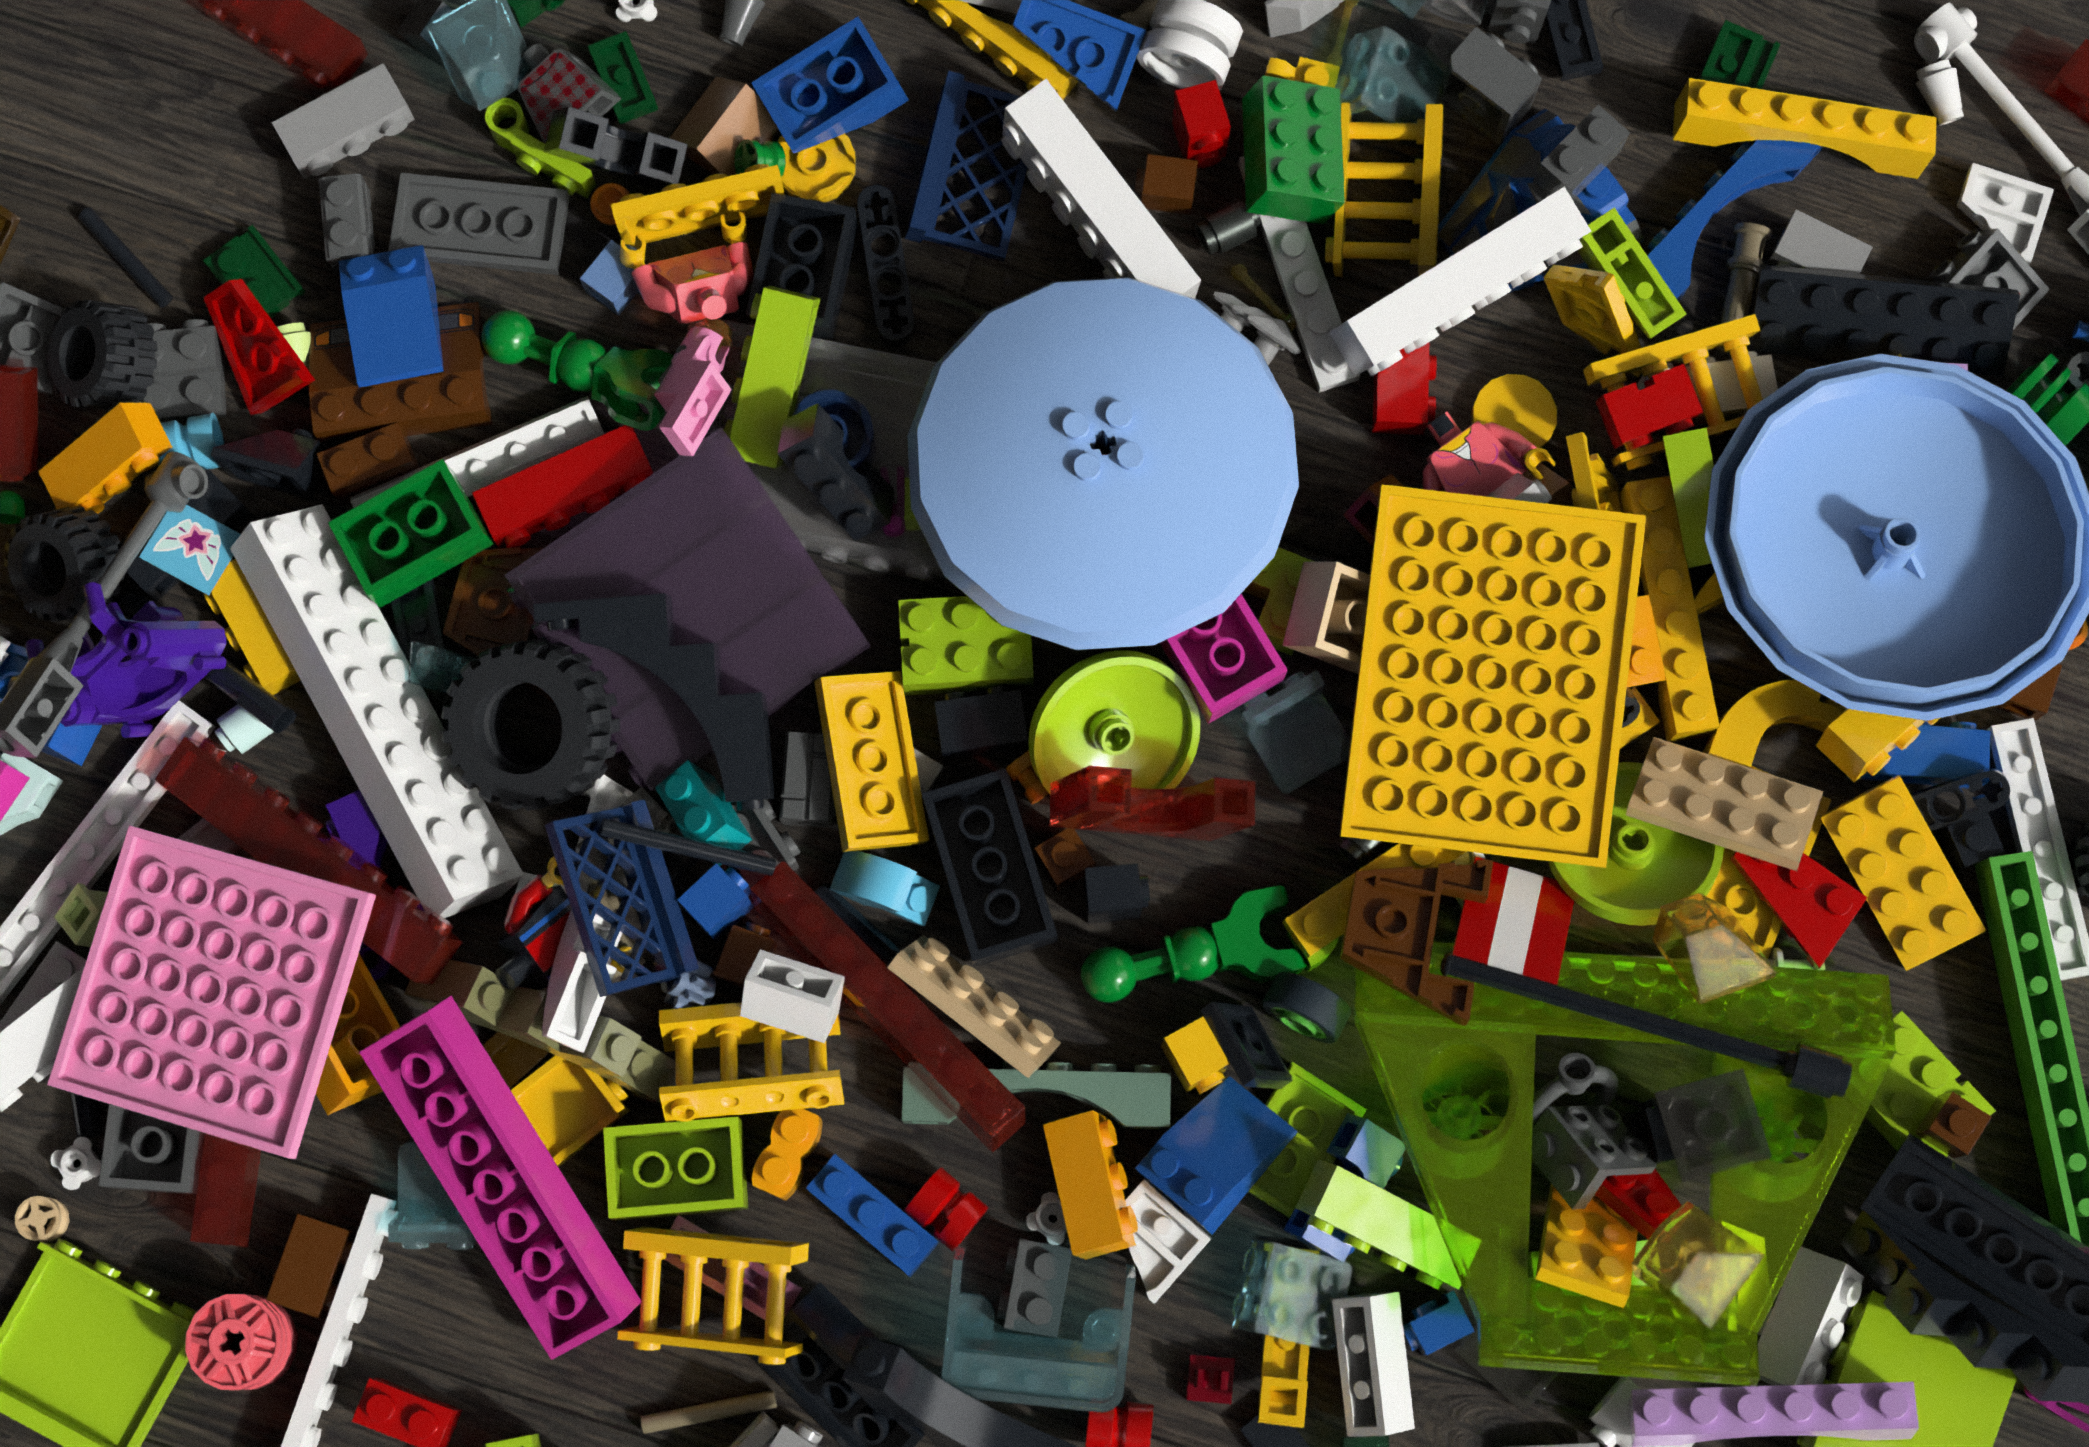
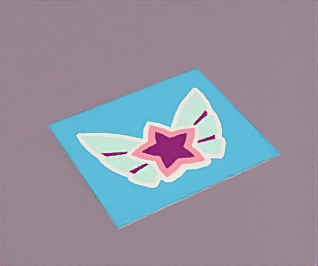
(191, 548)

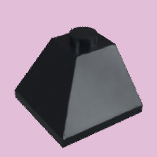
(275, 461)

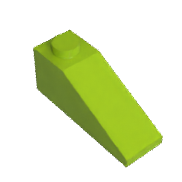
(1615, 250)

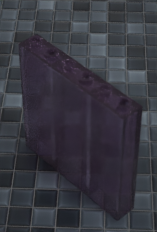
(734, 581)

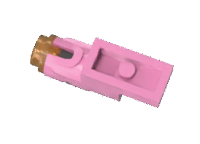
(692, 385)

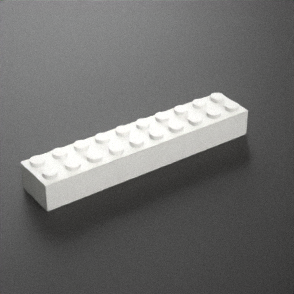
(374, 714)

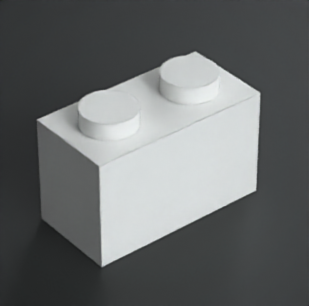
(792, 996)

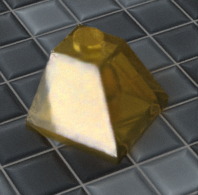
(1709, 948)
(1696, 1263)

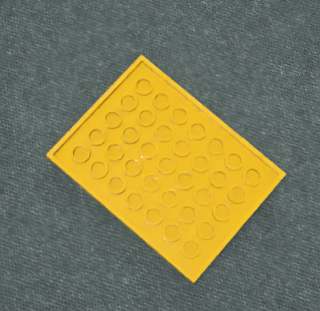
(1493, 675)

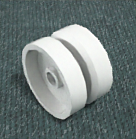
(1189, 43)

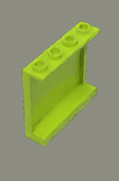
(89, 1352)
(1953, 1398)

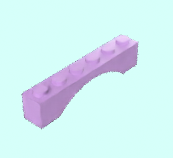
(1718, 1413)

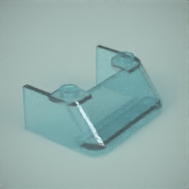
(1036, 1368)

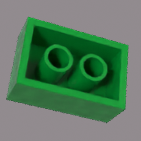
(1293, 150)
(410, 533)

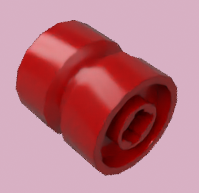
(946, 1209)
(1120, 1426)

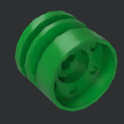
(2060, 411)

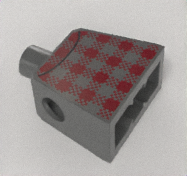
(561, 82)

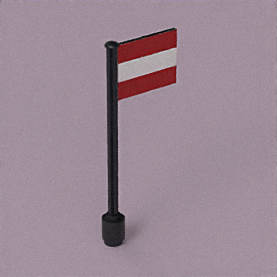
(1519, 948)

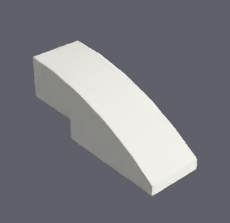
(572, 994)

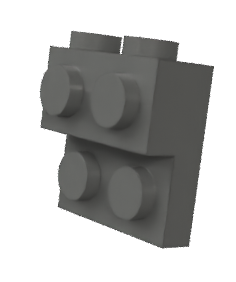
(1992, 261)
(26, 331)
(187, 372)

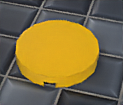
(819, 171)
(1518, 405)

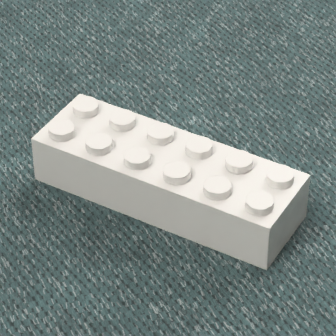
(1091, 193)
(1467, 278)

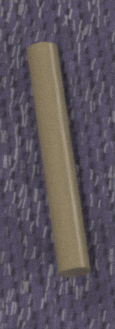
(708, 1411)

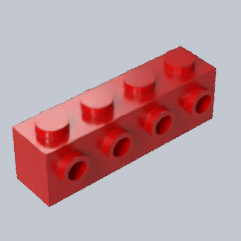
(562, 487)

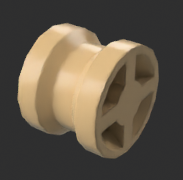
(31, 1219)

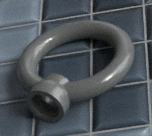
(1583, 1067)

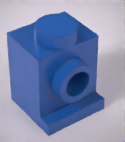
(1437, 1325)

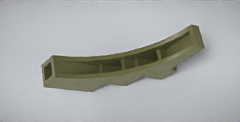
(519, 1013)

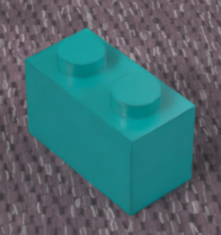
(701, 809)

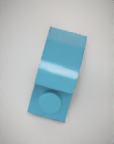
(885, 886)

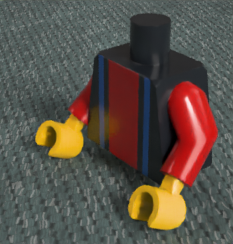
(534, 932)

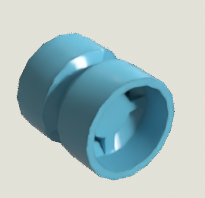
(195, 438)

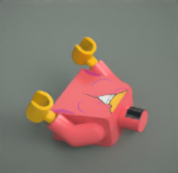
(694, 283)
(1478, 457)

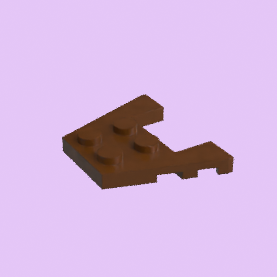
(482, 610)
(1395, 924)

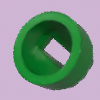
(11, 507)

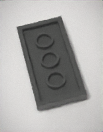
(481, 222)

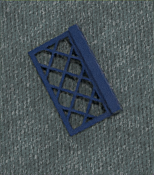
(937, 170)
(647, 891)

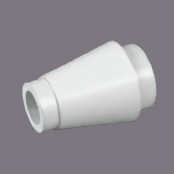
(1941, 91)

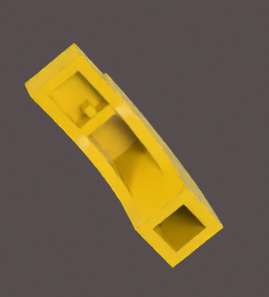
(1766, 707)

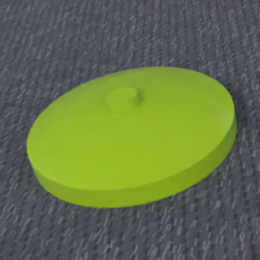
(1116, 714)
(1643, 865)

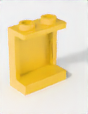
(569, 1106)

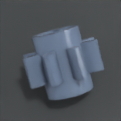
(691, 989)

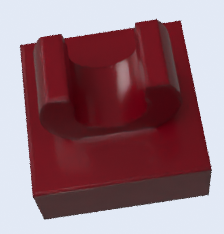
(1210, 1379)

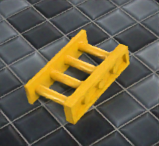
(1422, 211)
(1693, 350)
(725, 1028)
(735, 1255)

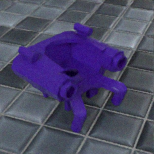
(138, 664)

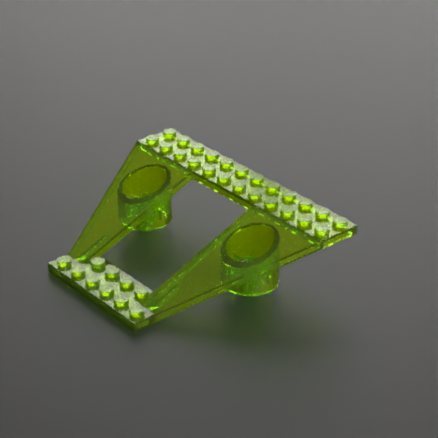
(1484, 1182)

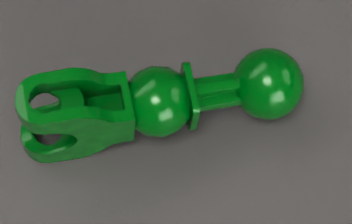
(615, 378)
(1197, 953)

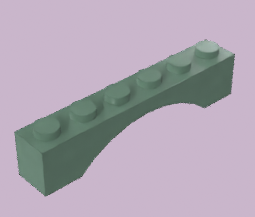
(1129, 1098)

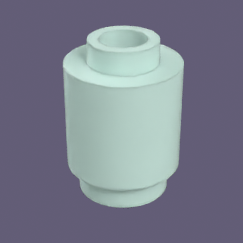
(240, 729)

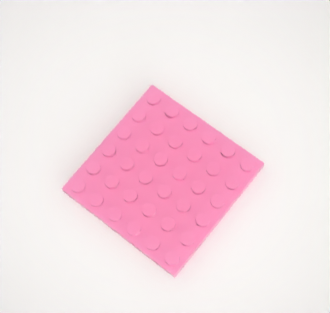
(212, 991)

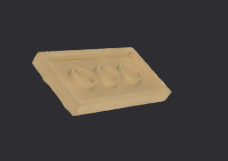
(1724, 803)
(974, 1005)

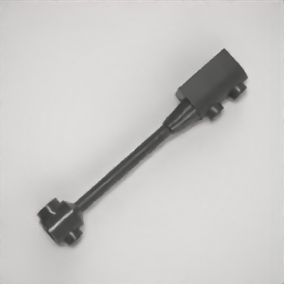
(46, 686)

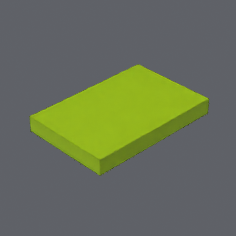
(1316, 1114)

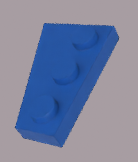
(1084, 43)

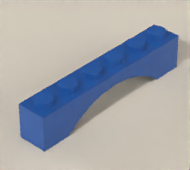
(1753, 168)

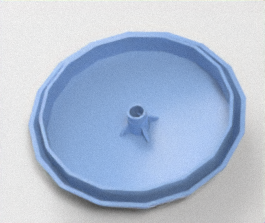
(1901, 536)
(1088, 540)

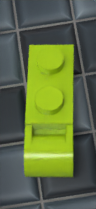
(530, 151)

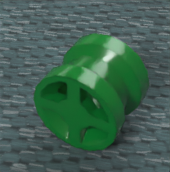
(753, 153)

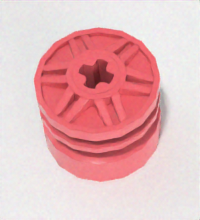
(265, 1352)

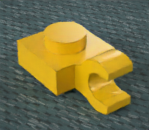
(1307, 71)

